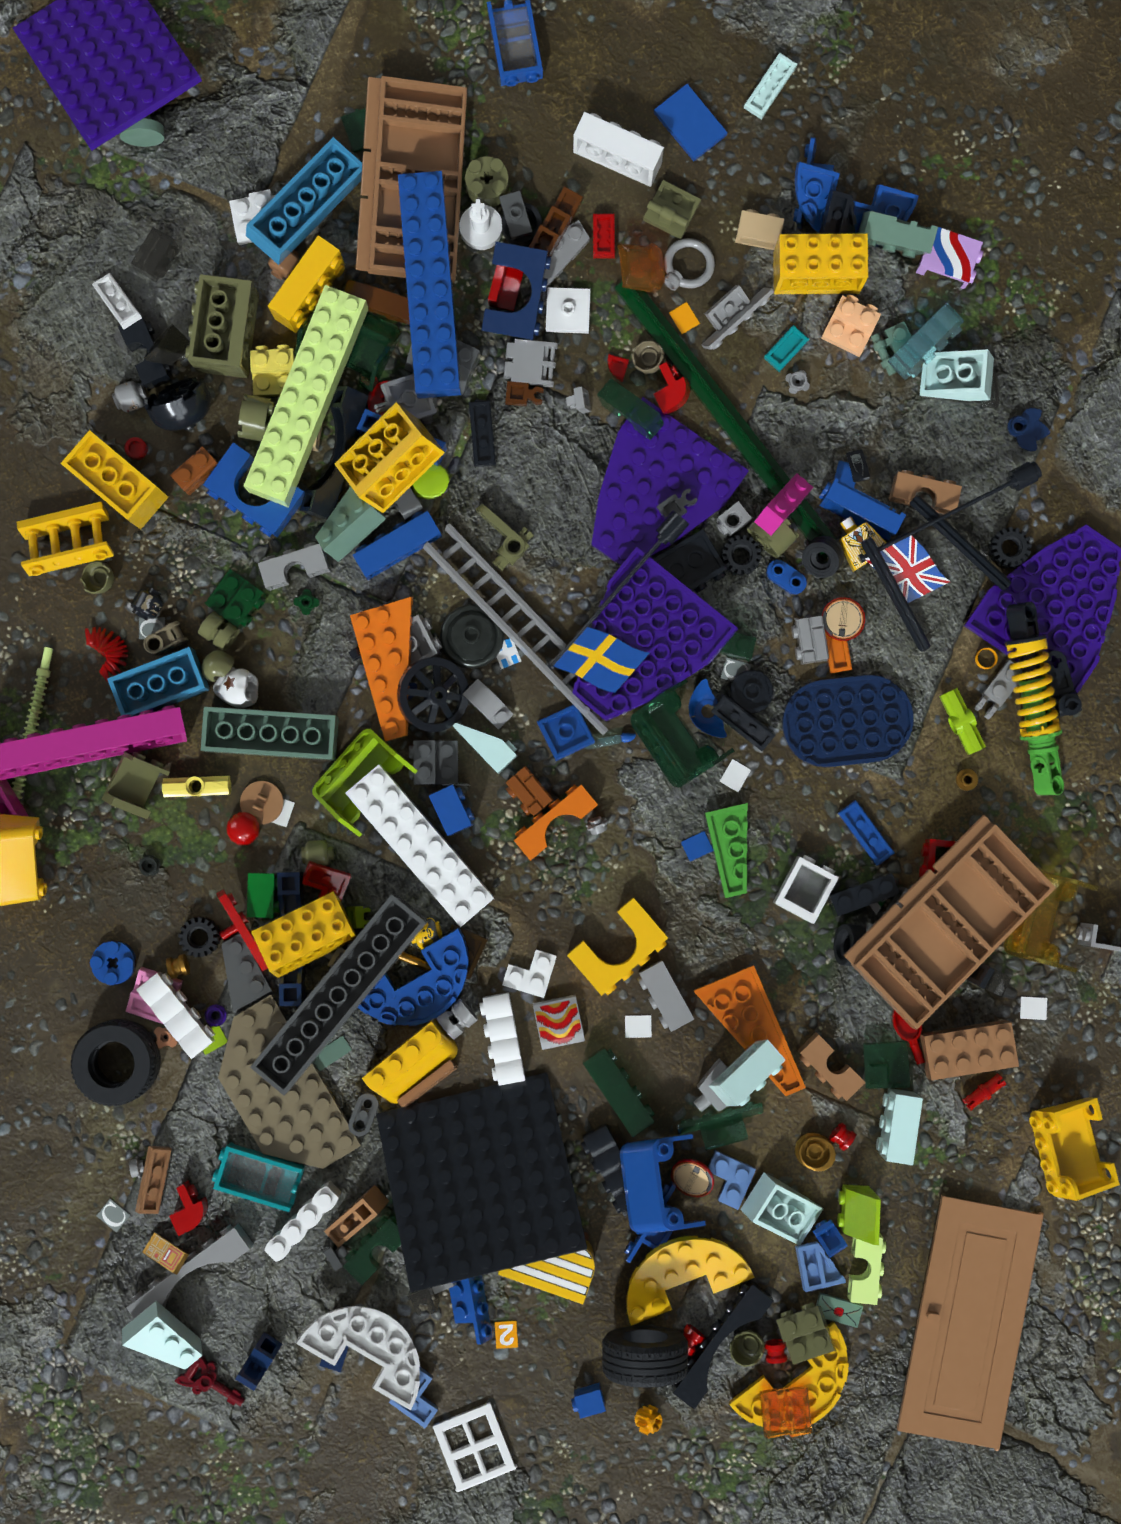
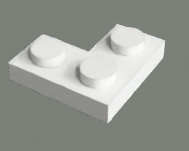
(533, 980)

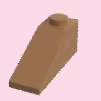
(357, 1216)

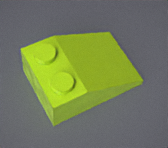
(860, 1213)

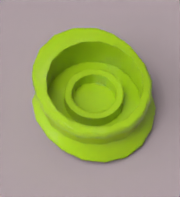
(431, 483)

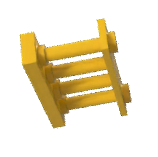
(61, 521)

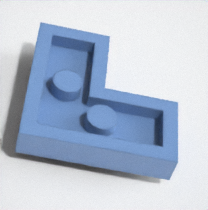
(737, 1177)
(423, 1409)

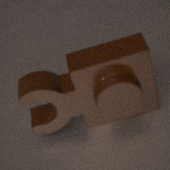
(518, 394)

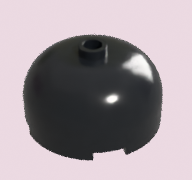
(179, 409)

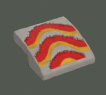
(558, 1022)

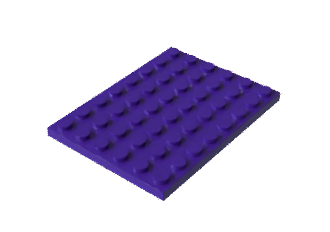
(106, 62)

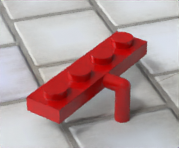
(239, 921)

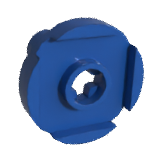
(112, 975)

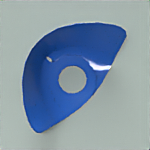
(703, 696)

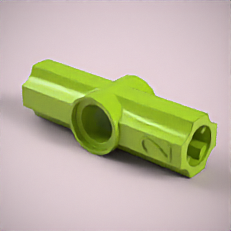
(962, 721)

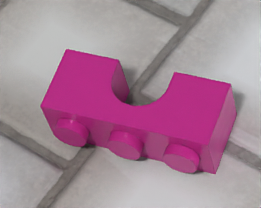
(783, 504)

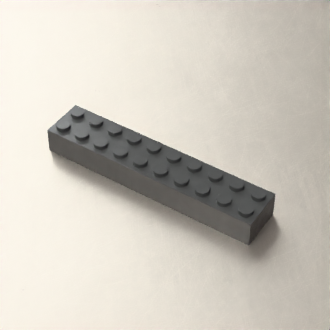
(339, 994)

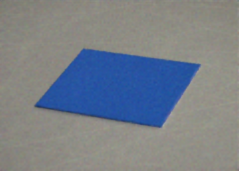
(844, 473)
(697, 846)

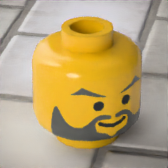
(429, 934)

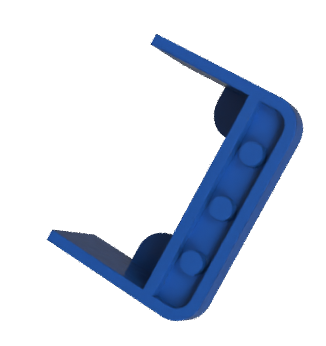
(644, 1186)

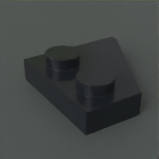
(838, 214)

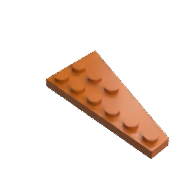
(386, 653)
(748, 1016)

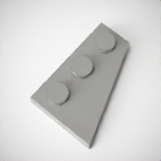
(568, 248)

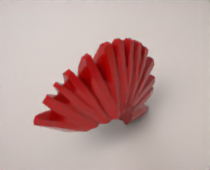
(109, 649)

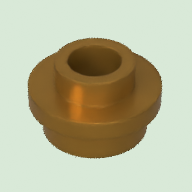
(960, 779)

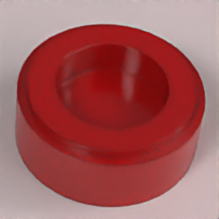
(136, 448)

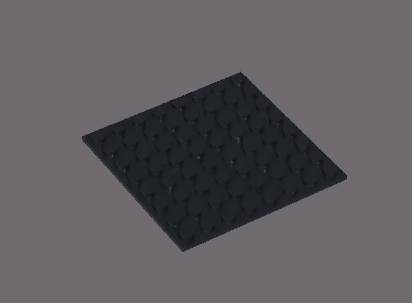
(480, 1182)

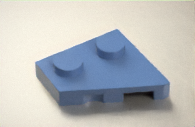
(816, 1267)

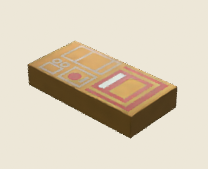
(165, 1253)

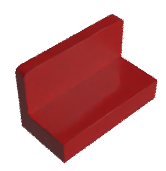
(505, 288)

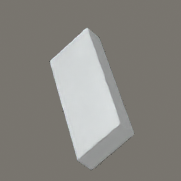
(117, 301)

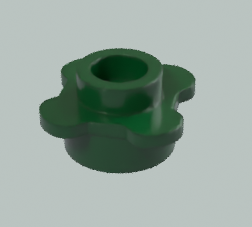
(306, 608)

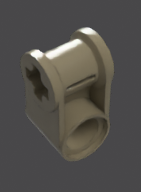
(166, 638)

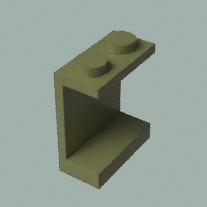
(133, 783)

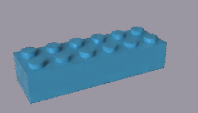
(305, 201)

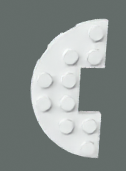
(375, 1337)

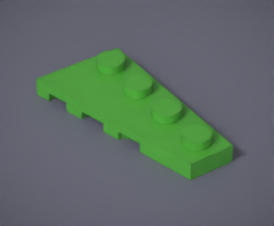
(729, 843)

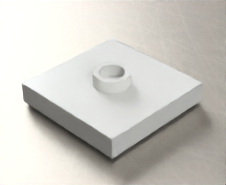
(568, 310)

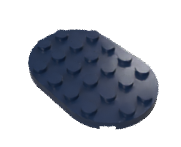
(847, 721)

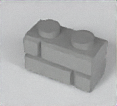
(810, 640)

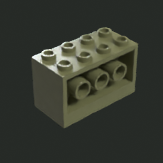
(222, 326)

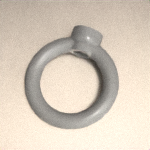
(674, 278)

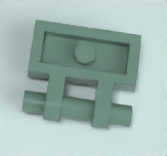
(895, 338)

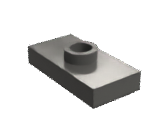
(515, 215)

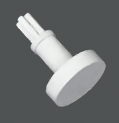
(480, 226)

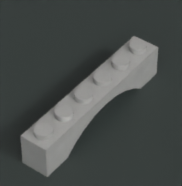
(225, 1248)

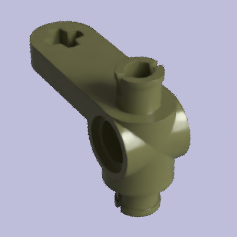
(505, 555)

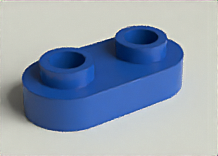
(785, 579)

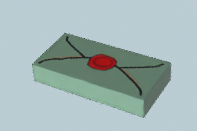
(840, 1310)

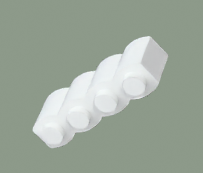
(175, 1014)
(503, 1039)
(300, 1223)

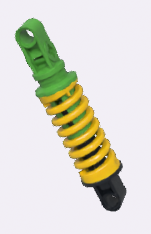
(1035, 692)

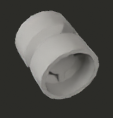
(462, 1013)

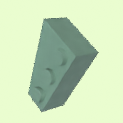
(897, 234)
(348, 525)

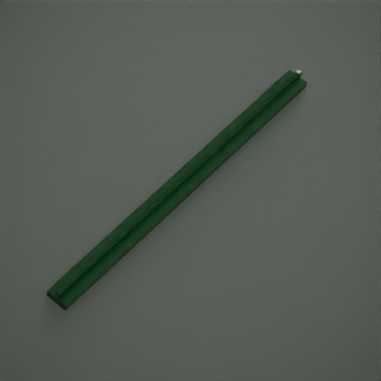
(720, 407)

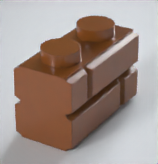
(194, 471)
(529, 791)

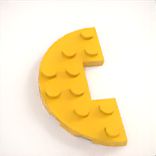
(679, 1263)
(823, 1379)

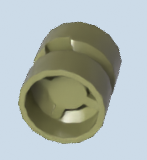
(216, 629)

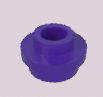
(209, 1015)

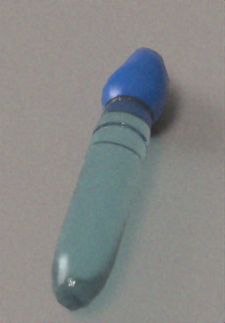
(624, 737)

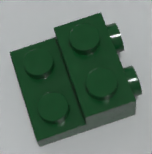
(236, 599)

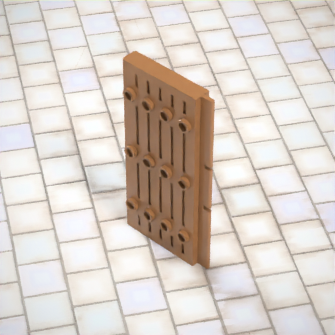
(409, 130)
(949, 922)

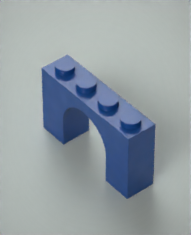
(224, 484)

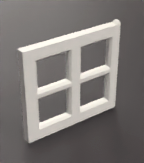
(474, 1446)

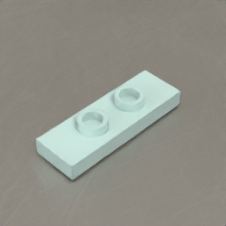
(770, 86)

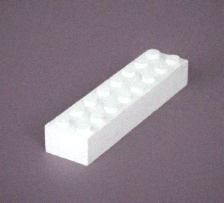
(420, 845)

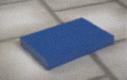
(690, 122)

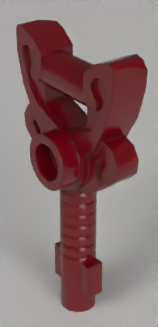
(208, 1380)

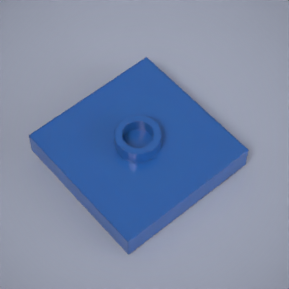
(565, 732)

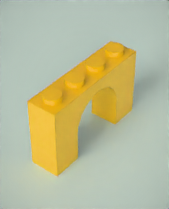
(605, 975)

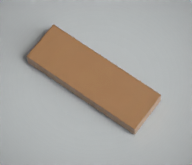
(427, 1083)
(153, 1180)

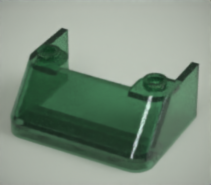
(670, 741)

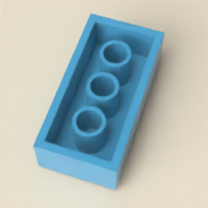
(159, 683)

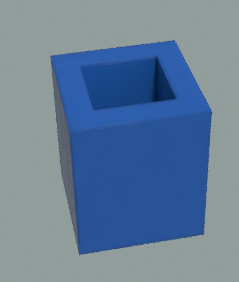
(588, 1400)

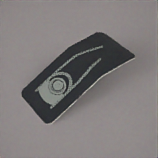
(858, 465)

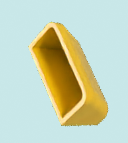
(411, 1062)

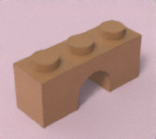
(944, 494)
(843, 1082)

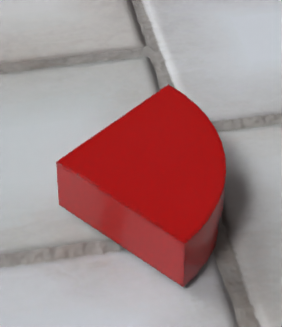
(617, 366)

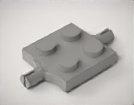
(403, 392)

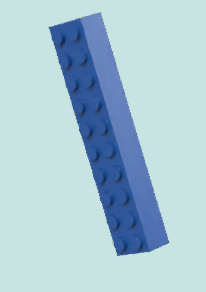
(429, 284)

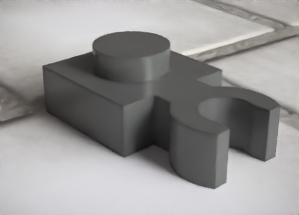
(676, 504)

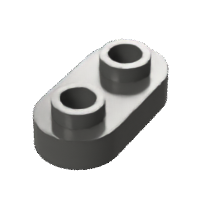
(363, 1113)

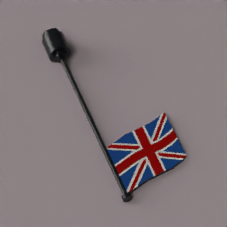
(911, 562)

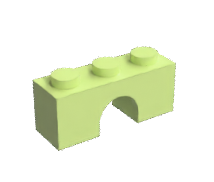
(866, 1286)

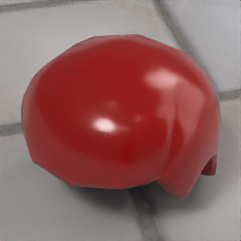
(243, 828)

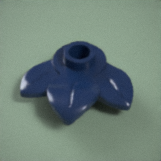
(1031, 429)

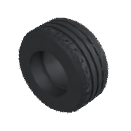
(87, 1071)
(645, 1356)

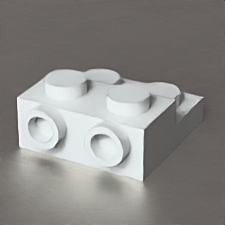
(245, 209)

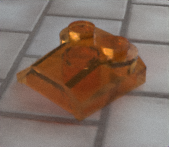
(642, 267)

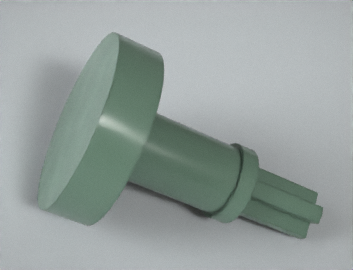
(144, 133)

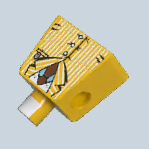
(852, 541)

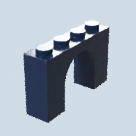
(533, 264)

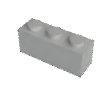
(665, 996)

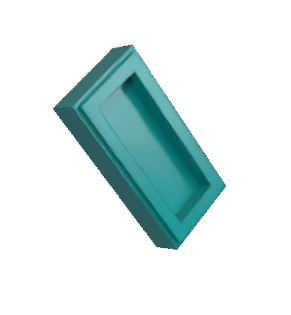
(786, 348)

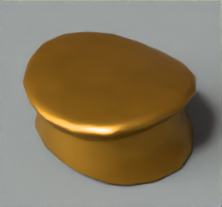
(815, 1152)

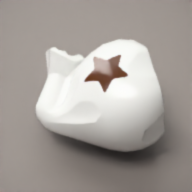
(237, 688)

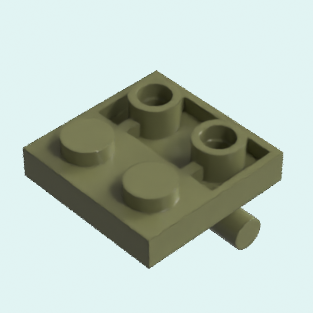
(671, 209)

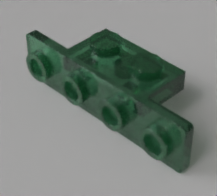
(723, 1127)

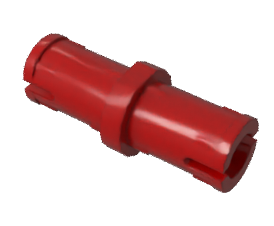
(984, 1092)

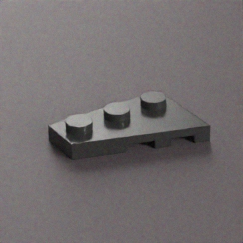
(243, 973)

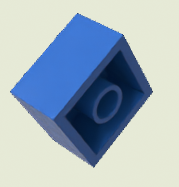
(451, 809)

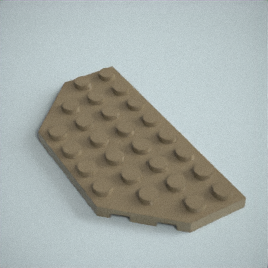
(295, 1127)

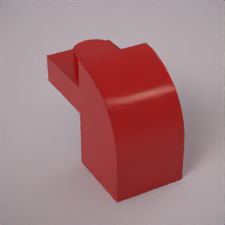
(676, 393)
(193, 1211)

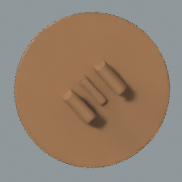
(262, 801)

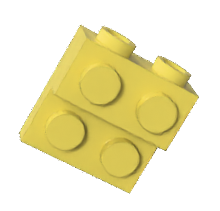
(270, 369)

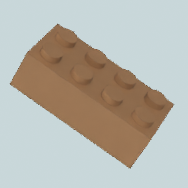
(969, 1050)

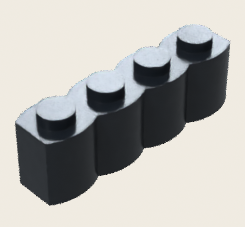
(607, 1162)

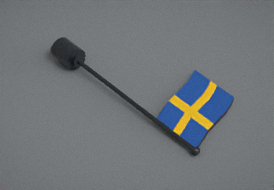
(600, 656)

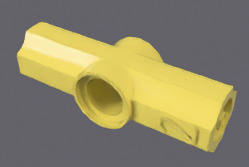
(209, 786)

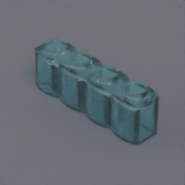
(926, 341)

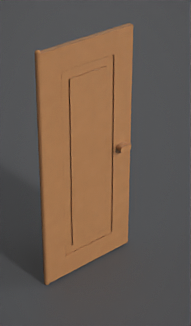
(970, 1322)

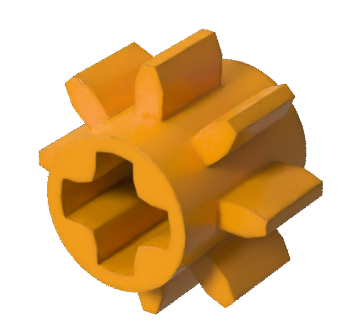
(648, 1419)

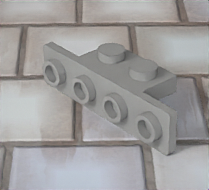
(731, 311)

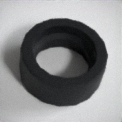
(526, 240)
(844, 939)

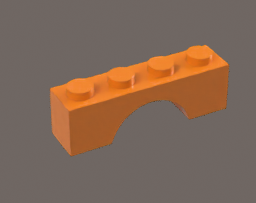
(533, 840)

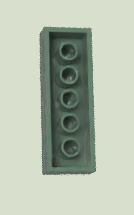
(269, 733)

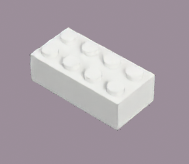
(618, 148)

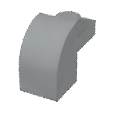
(488, 704)

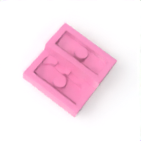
(136, 1004)

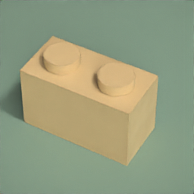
(759, 229)

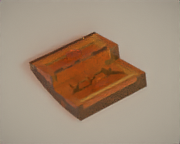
(785, 1412)

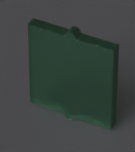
(355, 126)

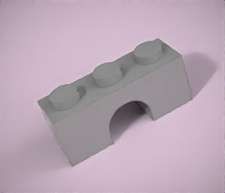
(275, 569)

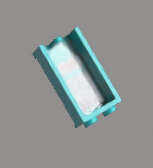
(258, 1177)

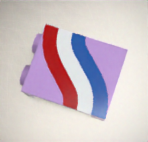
(952, 257)

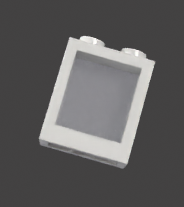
(806, 887)

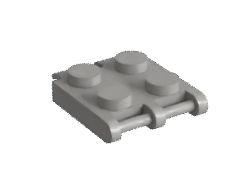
(530, 362)

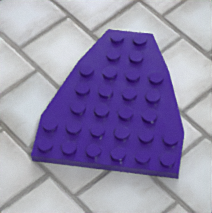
(649, 472)
(1073, 598)
(659, 618)

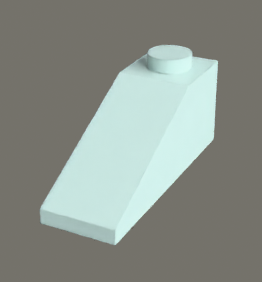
(492, 749)

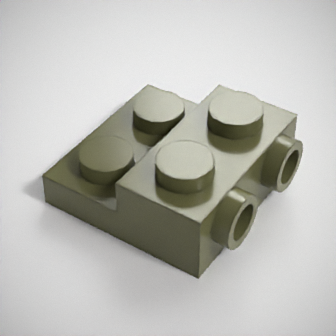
(805, 1333)

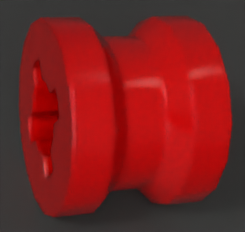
(842, 1136)
(775, 1351)

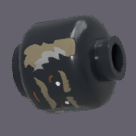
(147, 603)

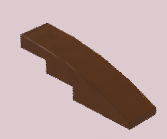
(557, 221)
(381, 301)

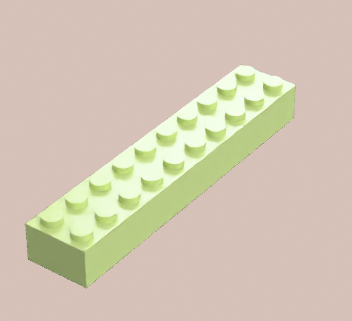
(306, 396)

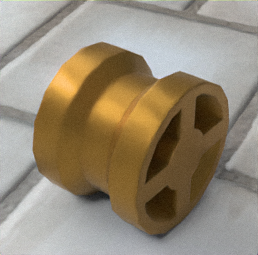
(177, 966)

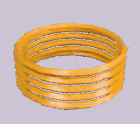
(995, 654)

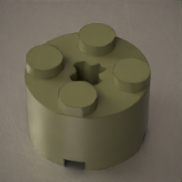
(485, 170)
(254, 417)
(778, 542)

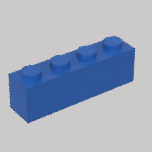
(396, 545)

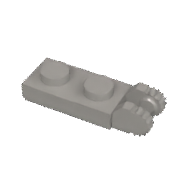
(998, 690)

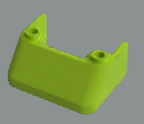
(351, 766)

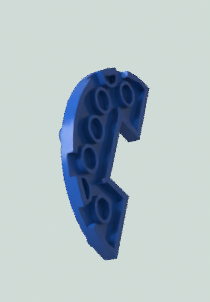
(813, 188)
(427, 994)

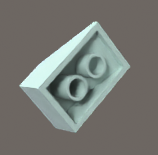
(958, 375)
(781, 1209)

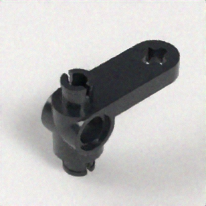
(1066, 696)

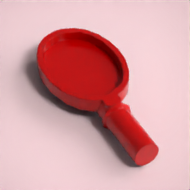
(908, 1034)

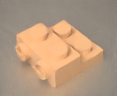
(851, 325)

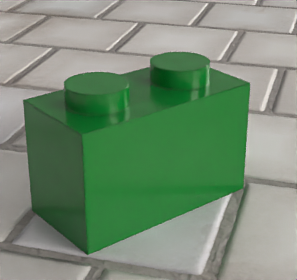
(262, 895)

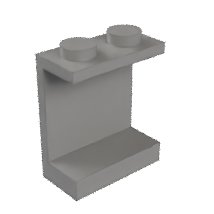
(1087, 934)

